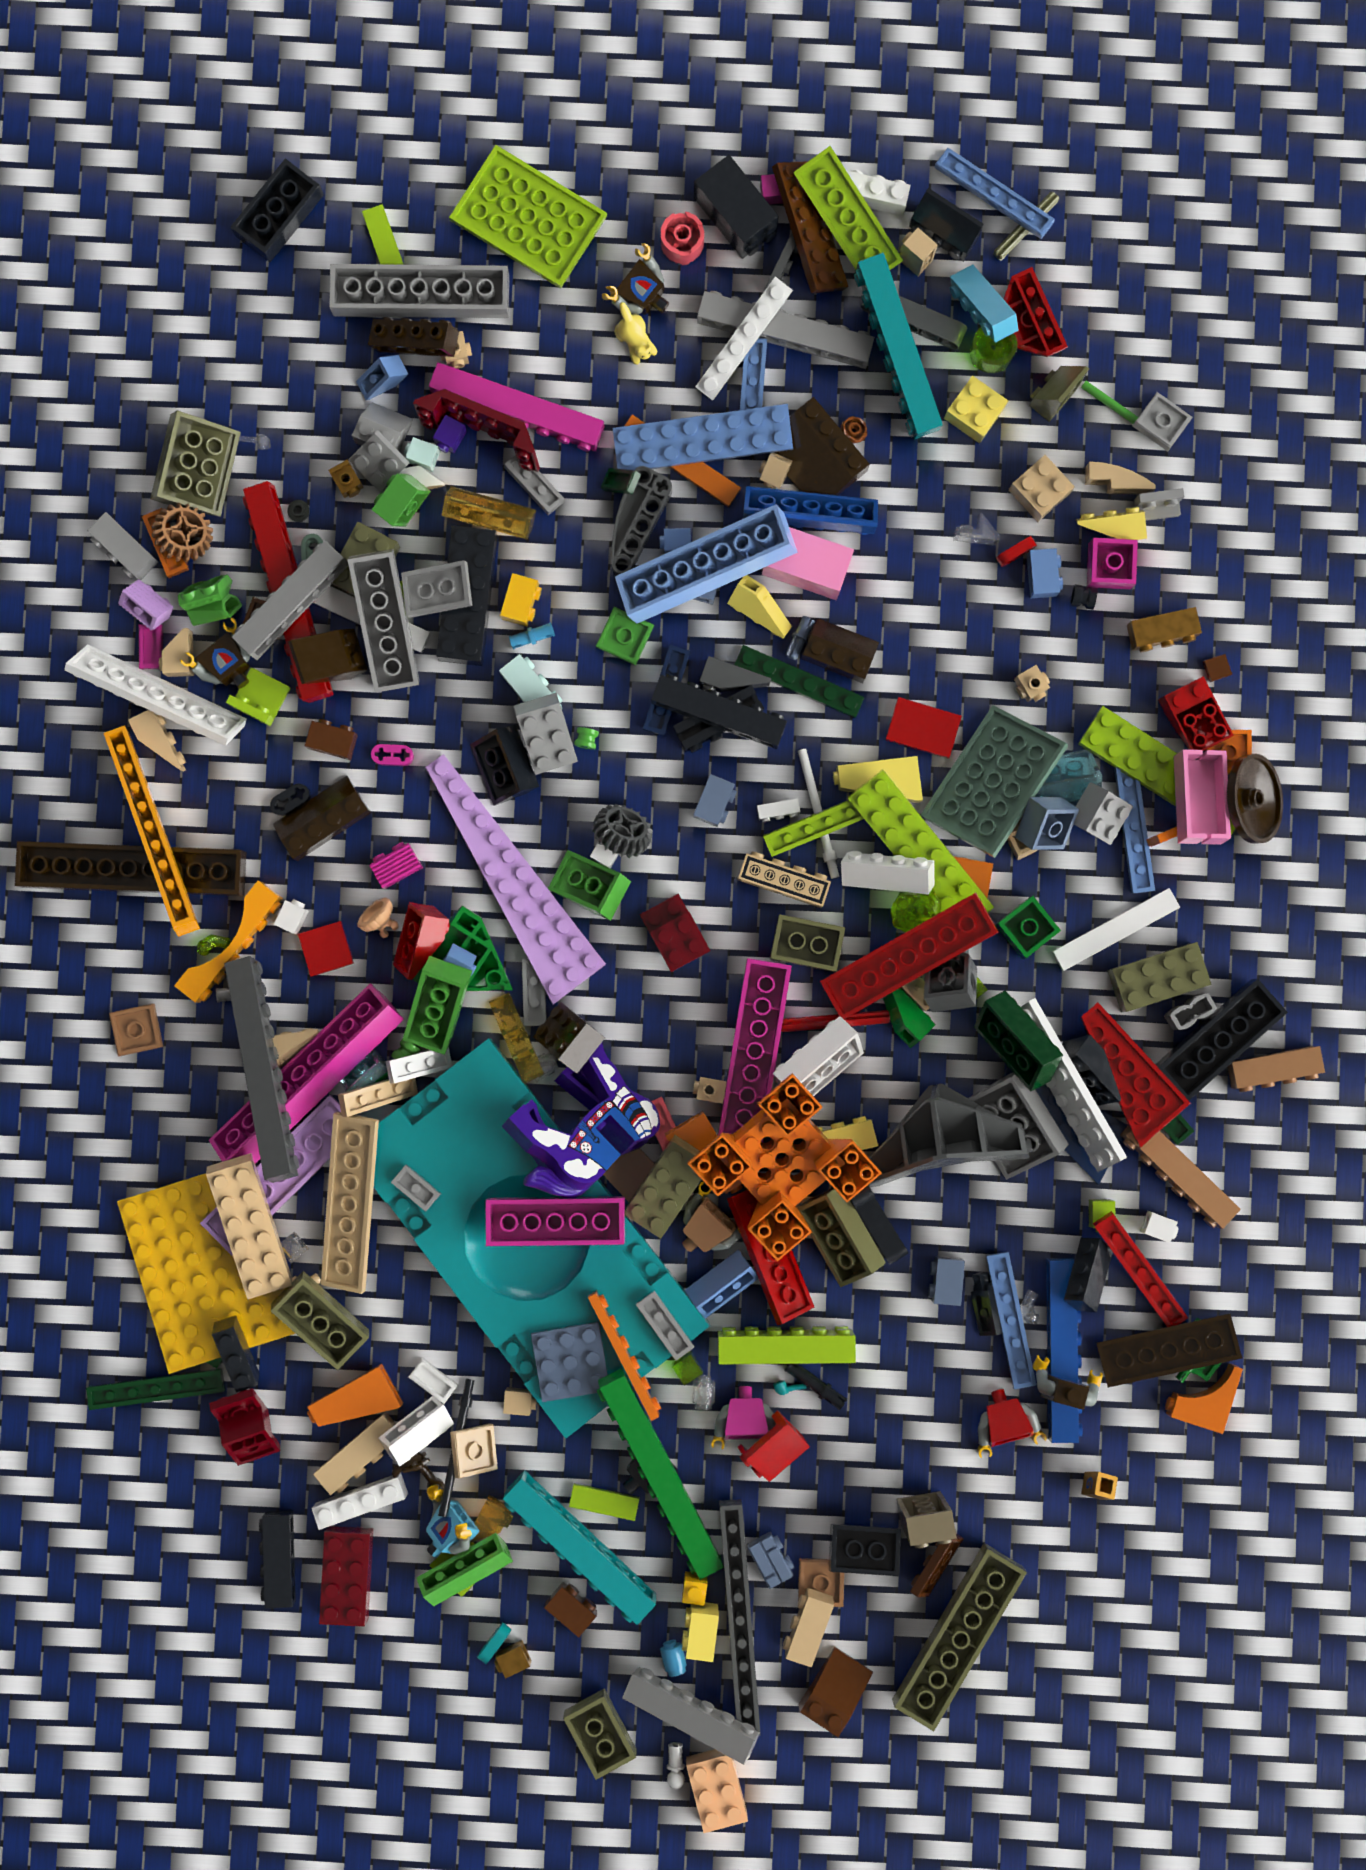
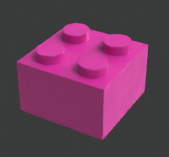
(1112, 563)

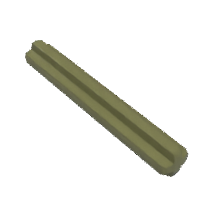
(1020, 232)

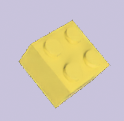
(976, 409)
(702, 1631)

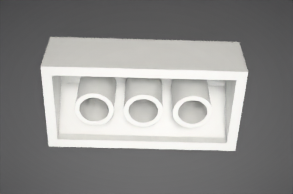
(823, 1056)

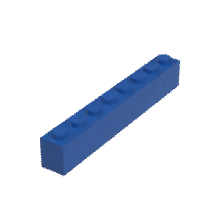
(1062, 1349)

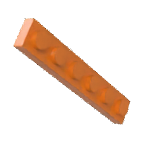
(629, 1363)

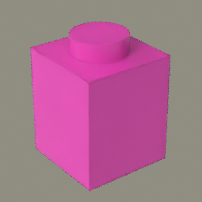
(770, 189)

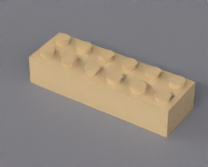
(249, 1226)

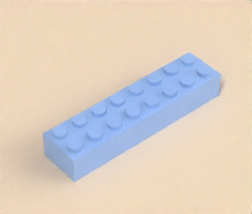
(706, 564)

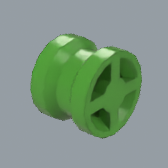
(586, 738)

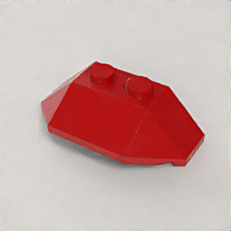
(1036, 322)

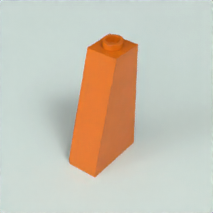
(699, 1133)
(361, 1397)

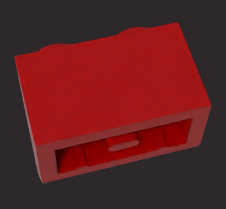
(1196, 715)

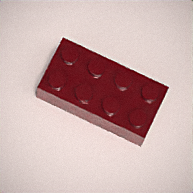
(346, 1576)

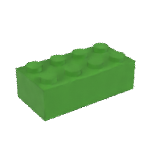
(437, 1005)

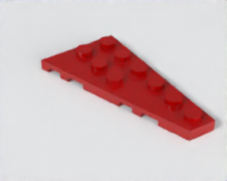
(1146, 1093)

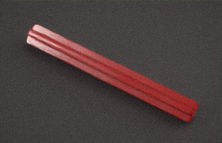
(820, 1022)

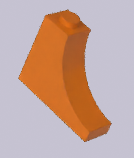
(1210, 1407)

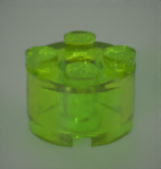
(992, 360)
(913, 909)

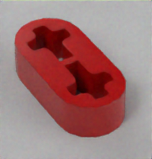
(1016, 551)

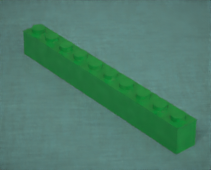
(660, 1473)

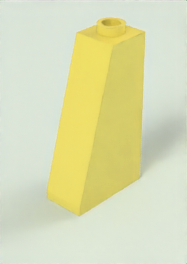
(902, 771)

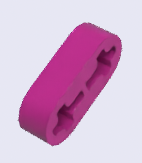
(392, 749)

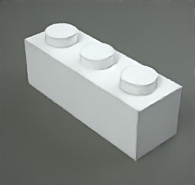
(778, 810)

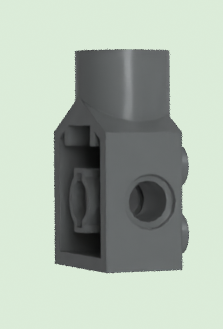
(952, 984)

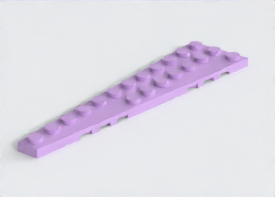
(543, 928)

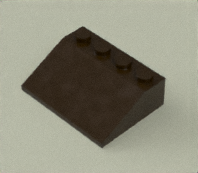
(821, 453)

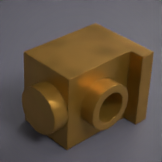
(341, 472)

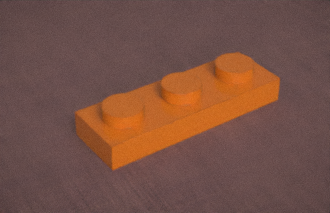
(170, 565)

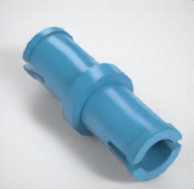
(532, 635)

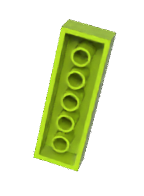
(786, 1346)

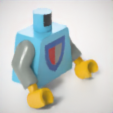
(449, 1533)

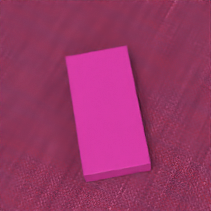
(150, 647)

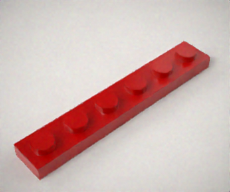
(1140, 1270)

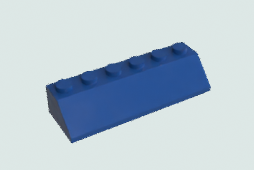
(816, 509)

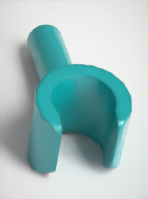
(782, 1389)

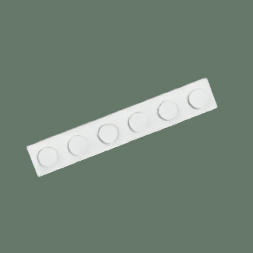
(744, 338)

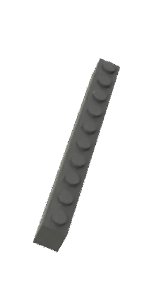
(261, 1069)
(739, 1612)

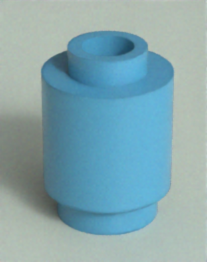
(673, 1658)

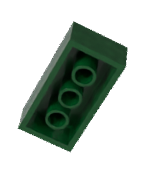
(1018, 1040)

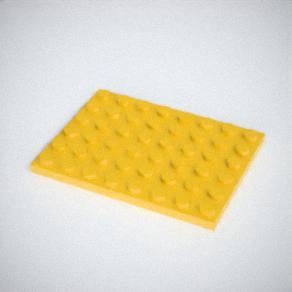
(190, 1274)

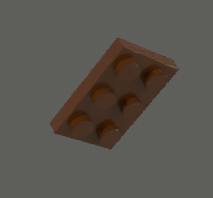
(934, 1567)

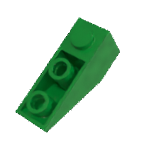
(907, 1018)

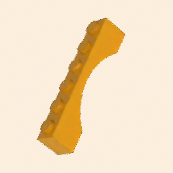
(258, 905)

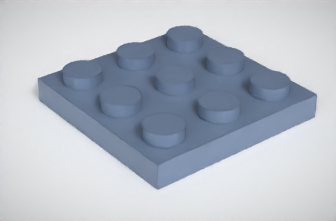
(569, 1360)

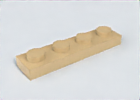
(375, 1095)

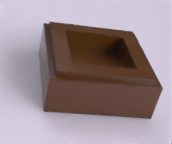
(1217, 668)

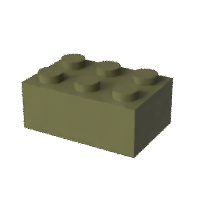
(362, 541)
(807, 943)
(600, 1734)

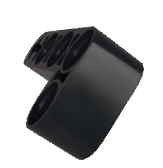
(879, 1225)

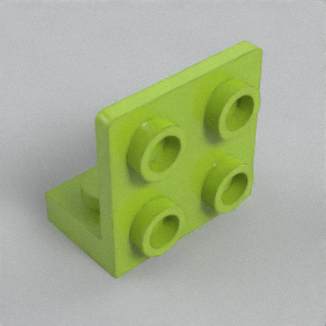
(260, 697)

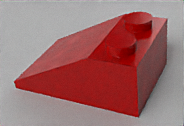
(420, 937)

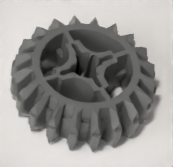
(622, 830)

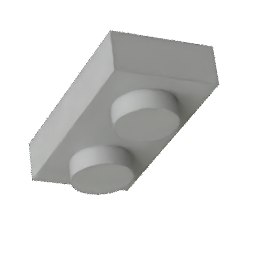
(416, 1187)

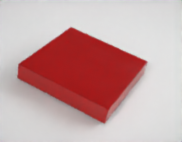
(326, 948)

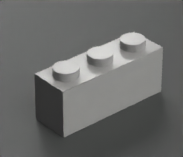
(121, 547)

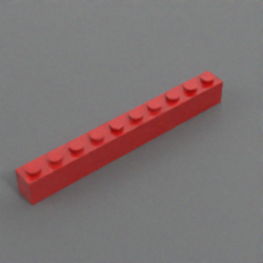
(278, 563)

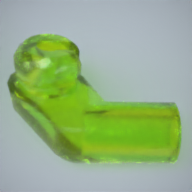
(211, 941)

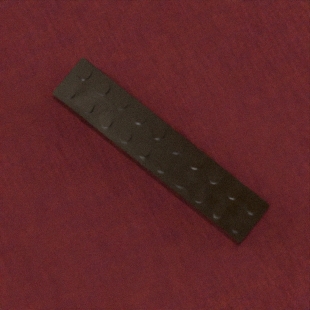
(125, 868)

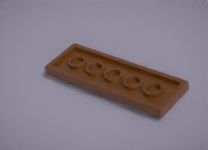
(810, 233)

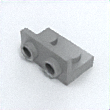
(1160, 504)

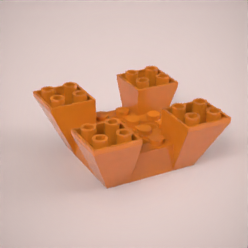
(741, 1155)

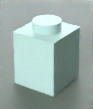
(422, 454)

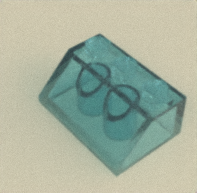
(1071, 776)

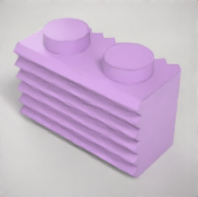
(145, 604)

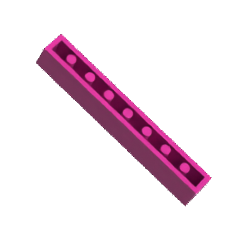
(537, 413)

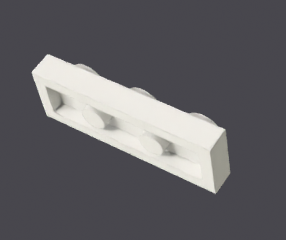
(417, 1065)

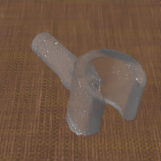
(261, 439)

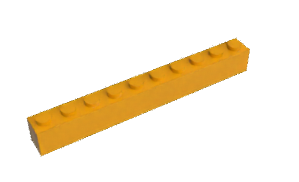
(151, 831)

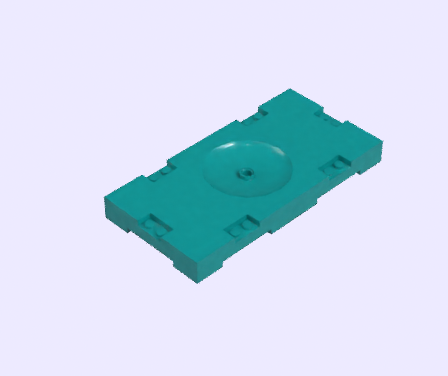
(458, 1146)

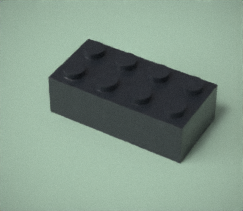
(277, 210)

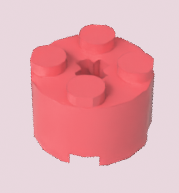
(681, 226)

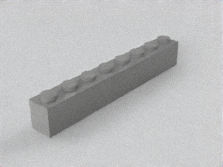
(790, 330)

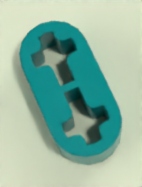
(494, 1643)

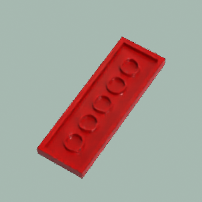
(779, 1279)

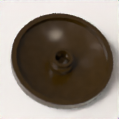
(1255, 798)

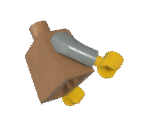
(707, 1225)

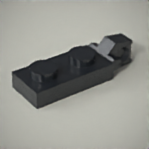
(985, 1305)

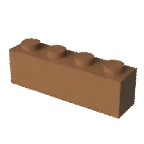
(1276, 1067)

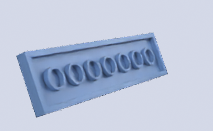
(703, 438)

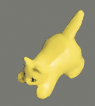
(633, 332)

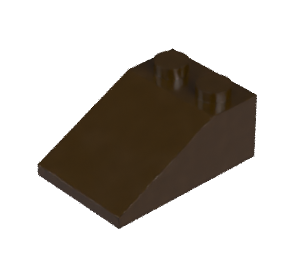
(328, 656)

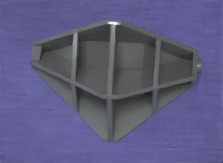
(947, 1131)

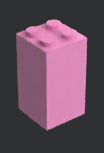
(815, 568)

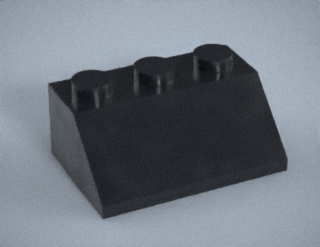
(946, 225)
(504, 764)

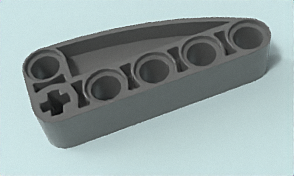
(633, 512)

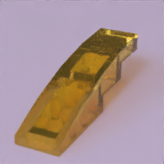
(516, 1038)

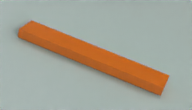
(703, 476)

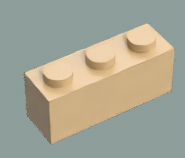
(808, 1627)

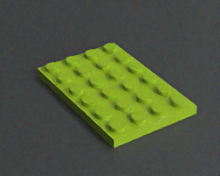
(528, 216)

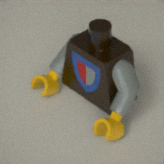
(641, 286)
(222, 661)
(1066, 1391)

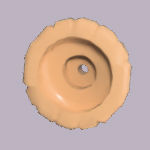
(378, 917)

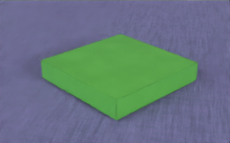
(624, 637)

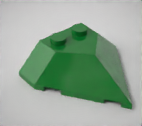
(470, 933)

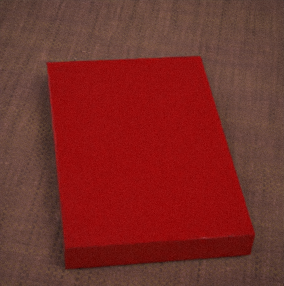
(923, 727)

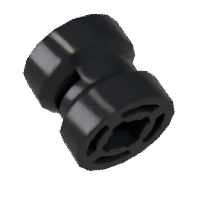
(1085, 597)

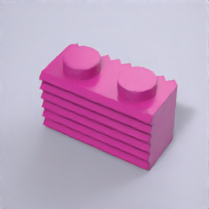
(395, 865)

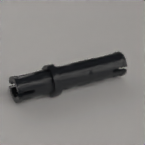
(823, 1390)

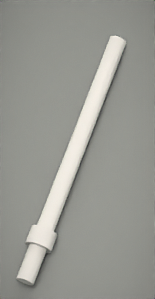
(829, 854)

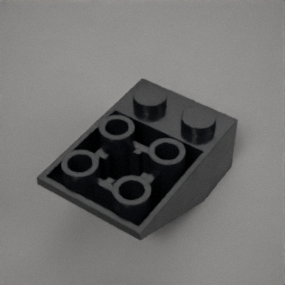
(1093, 1068)

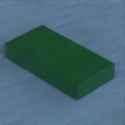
(620, 481)

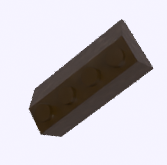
(321, 818)

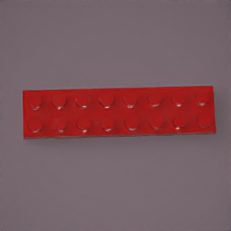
(909, 956)

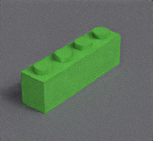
(464, 1569)

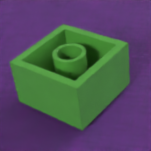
(400, 499)

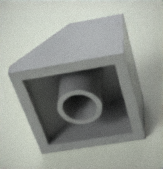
(387, 422)

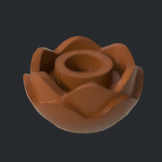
(858, 425)

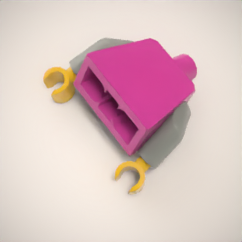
(743, 1418)

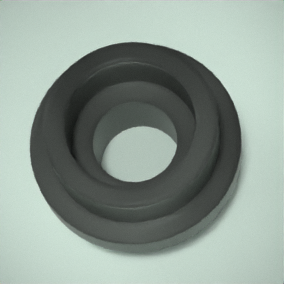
(301, 516)

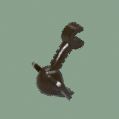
(417, 1463)

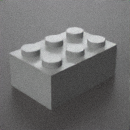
(545, 733)

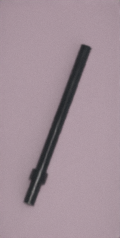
(464, 1402)

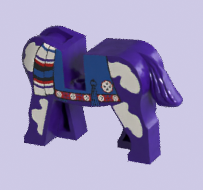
(614, 1126)

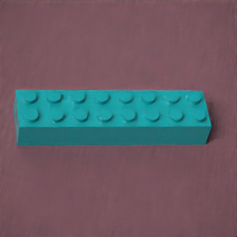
(898, 346)
(580, 1548)

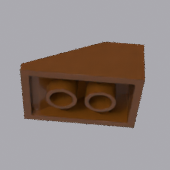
(835, 1691)

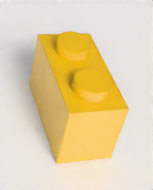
(520, 600)

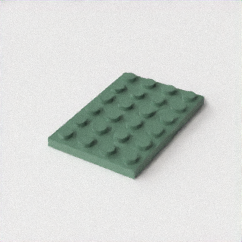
(994, 780)

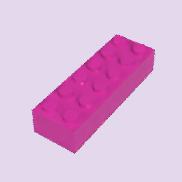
(555, 1221)

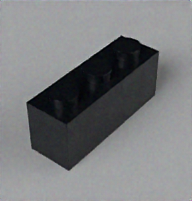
(1088, 1274)
(235, 1353)

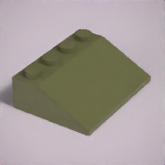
(195, 464)

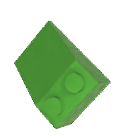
(589, 884)

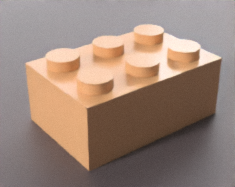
(716, 1790)

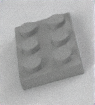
(436, 589)

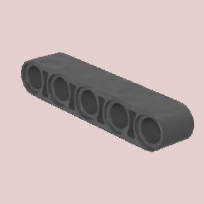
(932, 324)

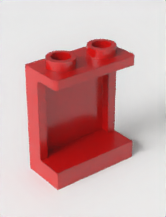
(775, 1449)

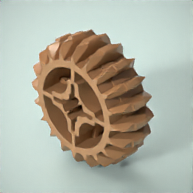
(166, 536)

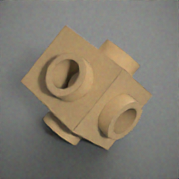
(461, 355)
(1034, 677)

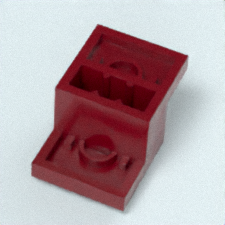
(674, 932)
(244, 1426)

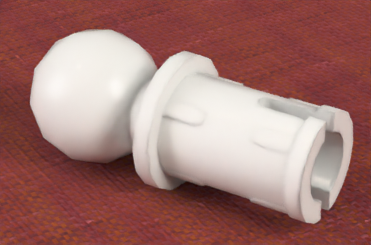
(675, 1777)

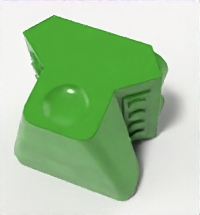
(209, 600)

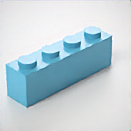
(983, 303)

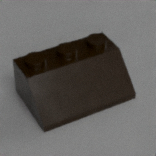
(840, 650)

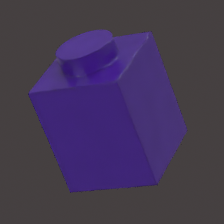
(449, 435)

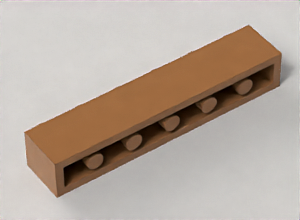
(1185, 1178)

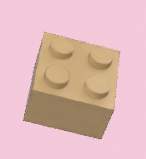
(1041, 488)

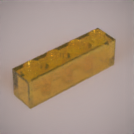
(488, 512)

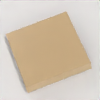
(474, 1450)

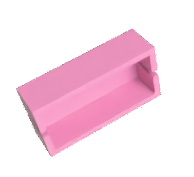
(1201, 797)

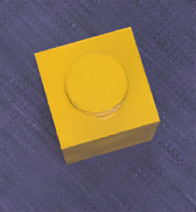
(694, 1589)

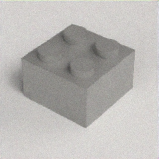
(1101, 813)

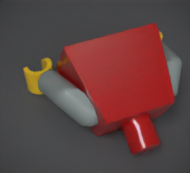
(1007, 1422)

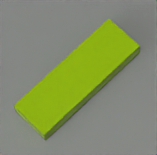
(382, 236)
(604, 1502)

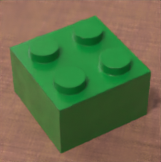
(1027, 927)

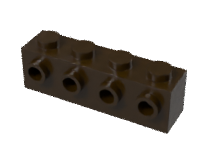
(413, 337)

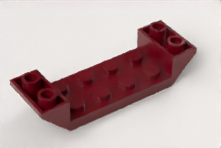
(478, 417)

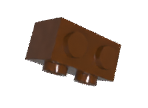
(331, 740)
(571, 1608)

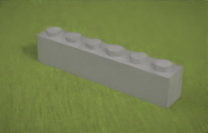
(290, 600)
(691, 1715)

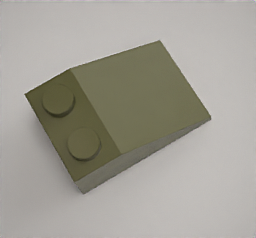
(1057, 390)

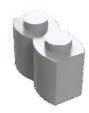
(1194, 1008)

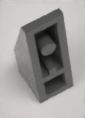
(728, 677)

